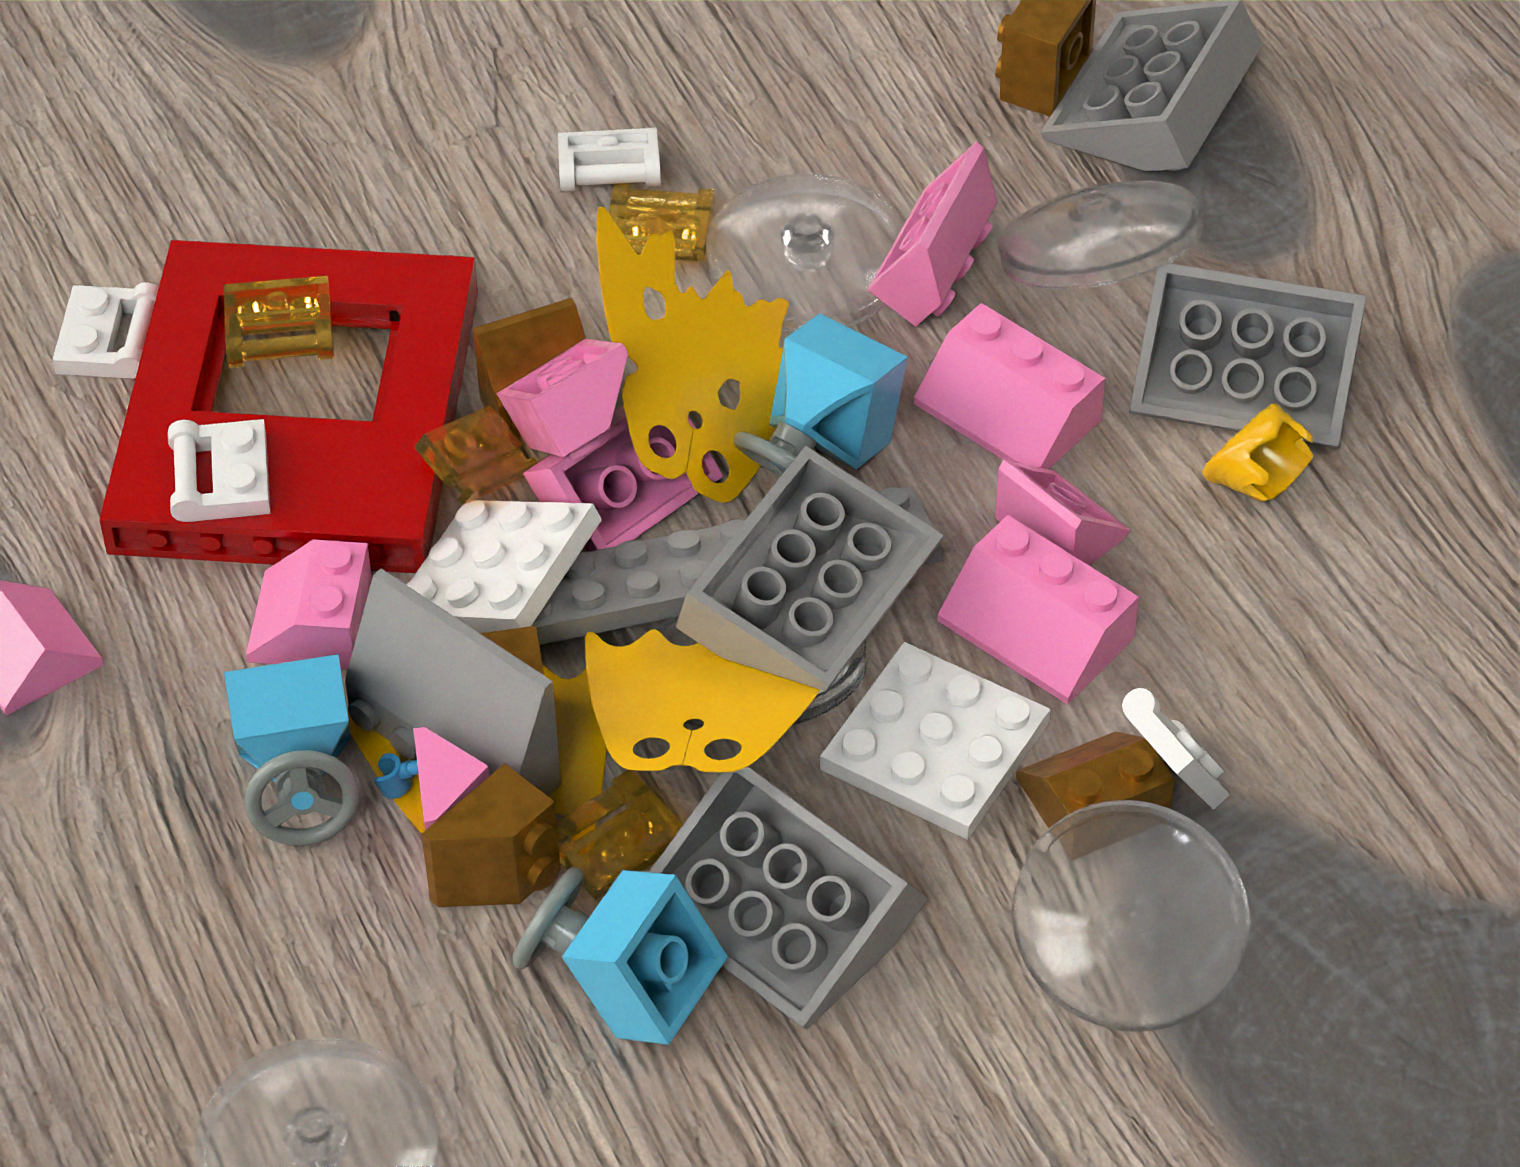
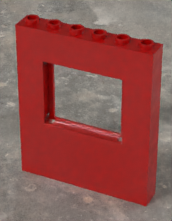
(323, 473)

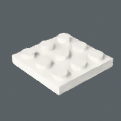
(504, 560)
(935, 740)

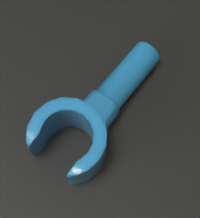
(396, 776)

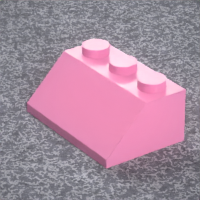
(938, 239)
(1011, 390)
(568, 398)
(617, 483)
(1039, 609)

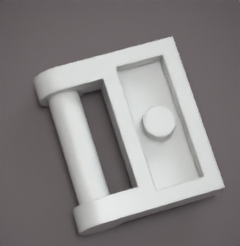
(608, 158)
(92, 329)
(237, 470)
(1175, 746)

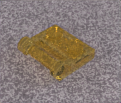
(656, 212)
(276, 308)
(624, 842)

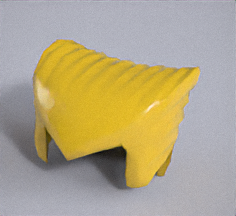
(1262, 456)

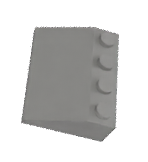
(1156, 84)
(1237, 343)
(807, 574)
(435, 672)
(786, 894)

